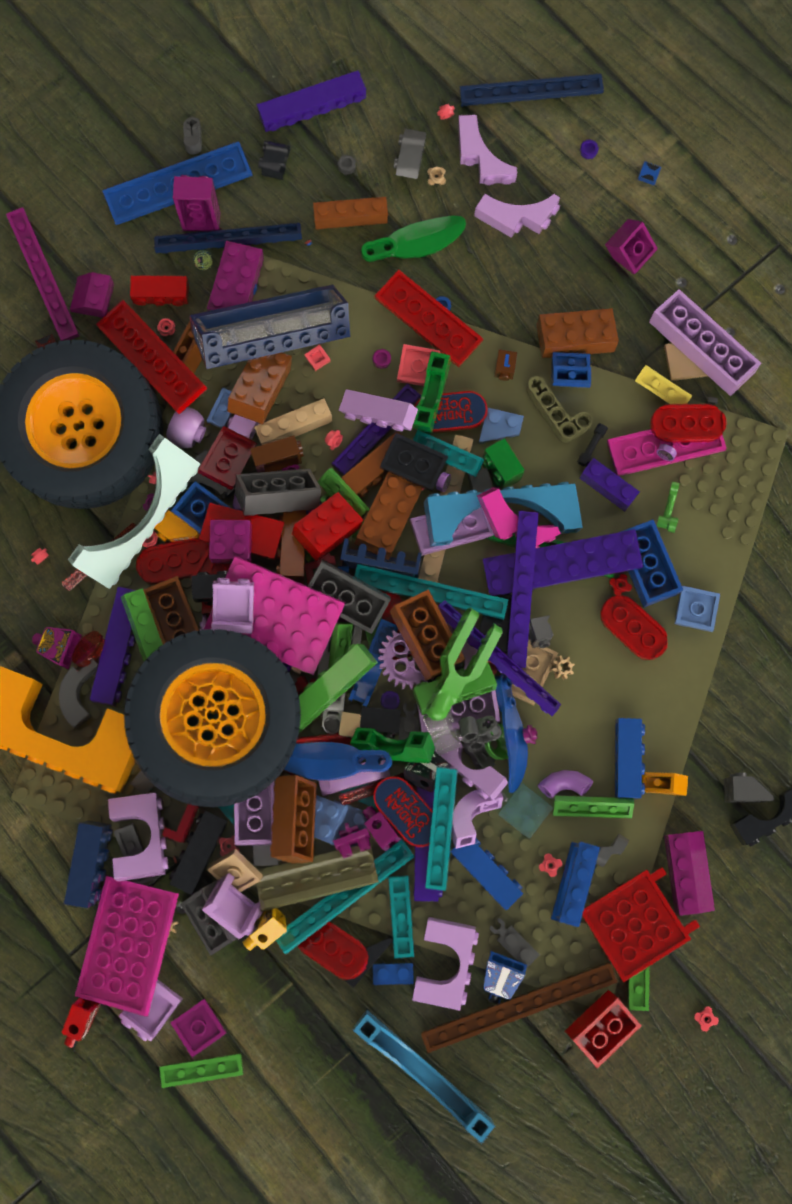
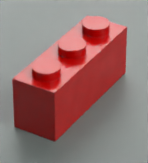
(159, 290)

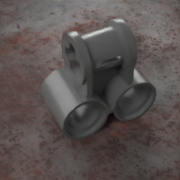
(478, 731)

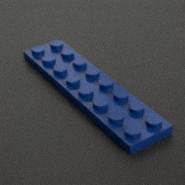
(156, 189)

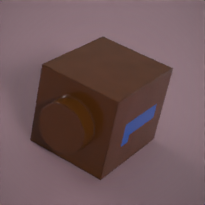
(505, 365)

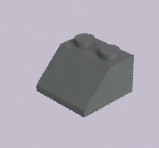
(745, 789)

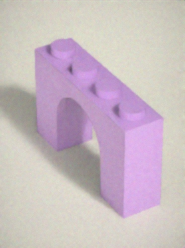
(152, 860)
(448, 992)

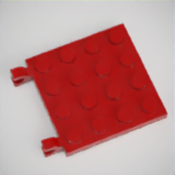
(636, 924)

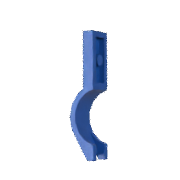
(365, 685)

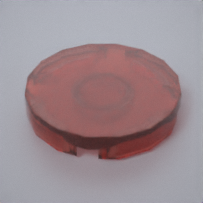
(88, 648)

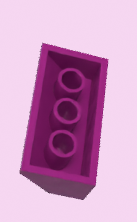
(689, 873)

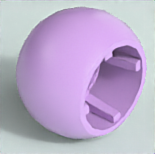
(186, 428)

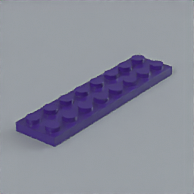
(569, 562)

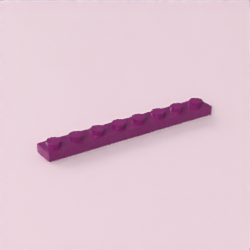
(42, 275)

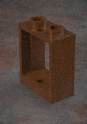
(277, 455)

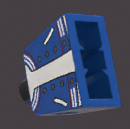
(503, 976)

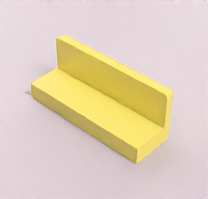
(662, 387)

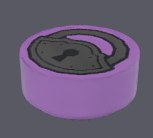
(666, 452)
(443, 482)

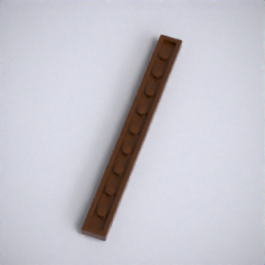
(518, 1007)

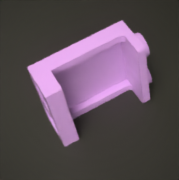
(233, 605)
(232, 908)
(162, 1007)

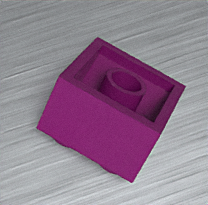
(631, 245)
(92, 294)

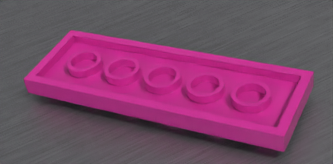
(639, 451)

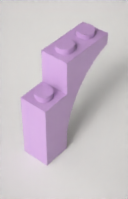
(475, 152)
(510, 217)

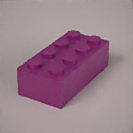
(196, 203)
(236, 276)

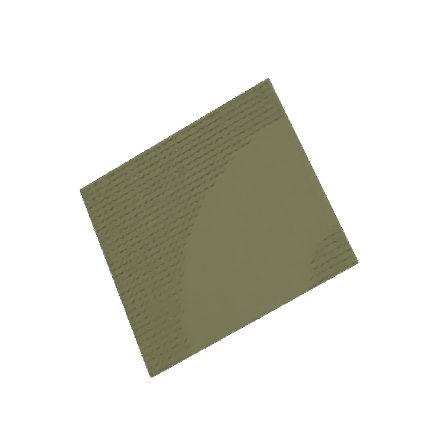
(716, 529)

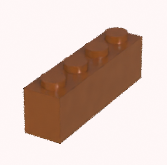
(350, 213)
(187, 350)
(368, 471)
(291, 551)

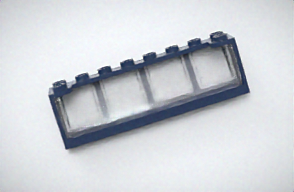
(270, 326)

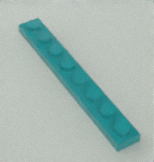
(412, 586)
(336, 903)

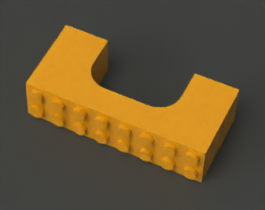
(102, 761)

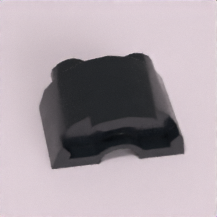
(274, 159)

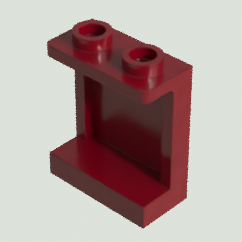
(184, 826)

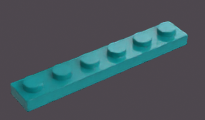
(441, 828)

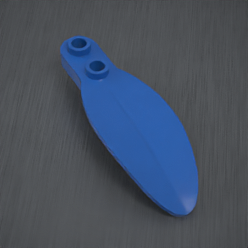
(513, 732)
(334, 761)

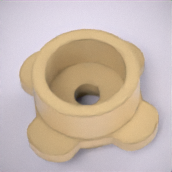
(436, 171)

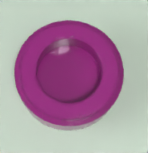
(381, 358)

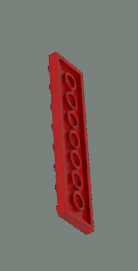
(151, 357)

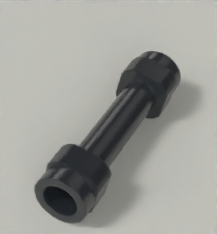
(599, 433)

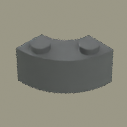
(410, 154)

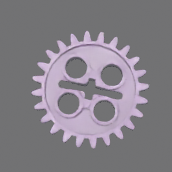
(410, 674)

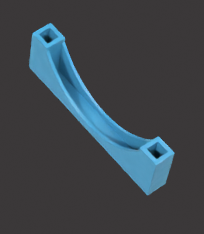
(555, 503)
(389, 1044)

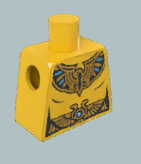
(267, 929)

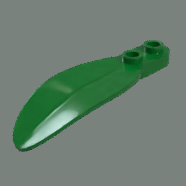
(416, 239)

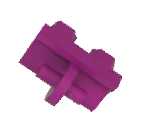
(343, 844)

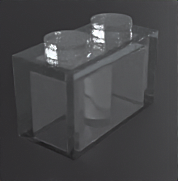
(443, 733)

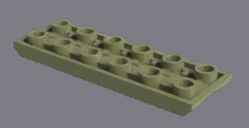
(322, 877)

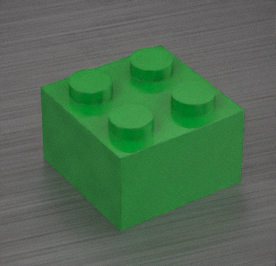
(502, 464)

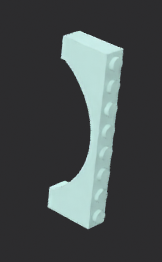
(108, 560)

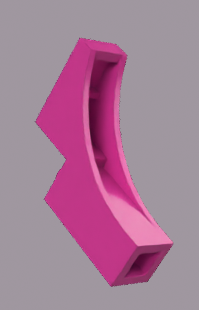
(504, 520)

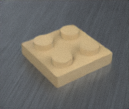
(239, 867)

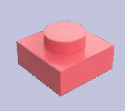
(317, 357)

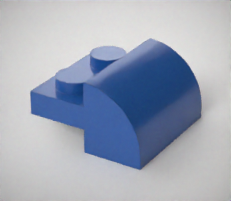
(571, 370)

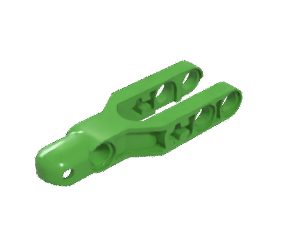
(451, 683)

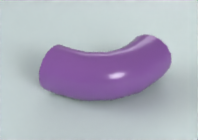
(565, 781)

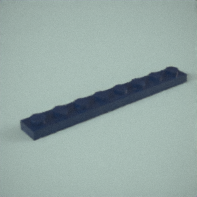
(531, 89)
(218, 238)

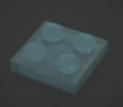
(525, 811)

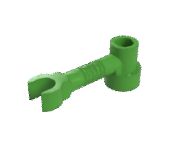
(666, 521)

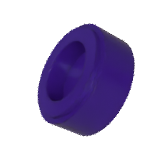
(589, 149)
(390, 700)

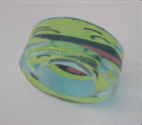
(203, 260)

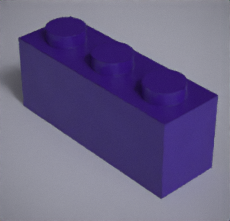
(609, 484)

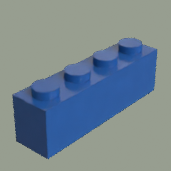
(629, 758)
(488, 874)

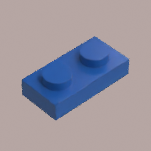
(393, 973)

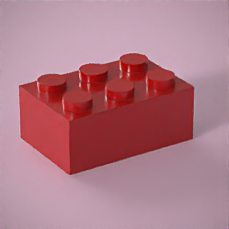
(327, 526)
(603, 1028)

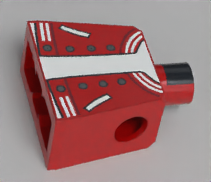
(79, 1021)

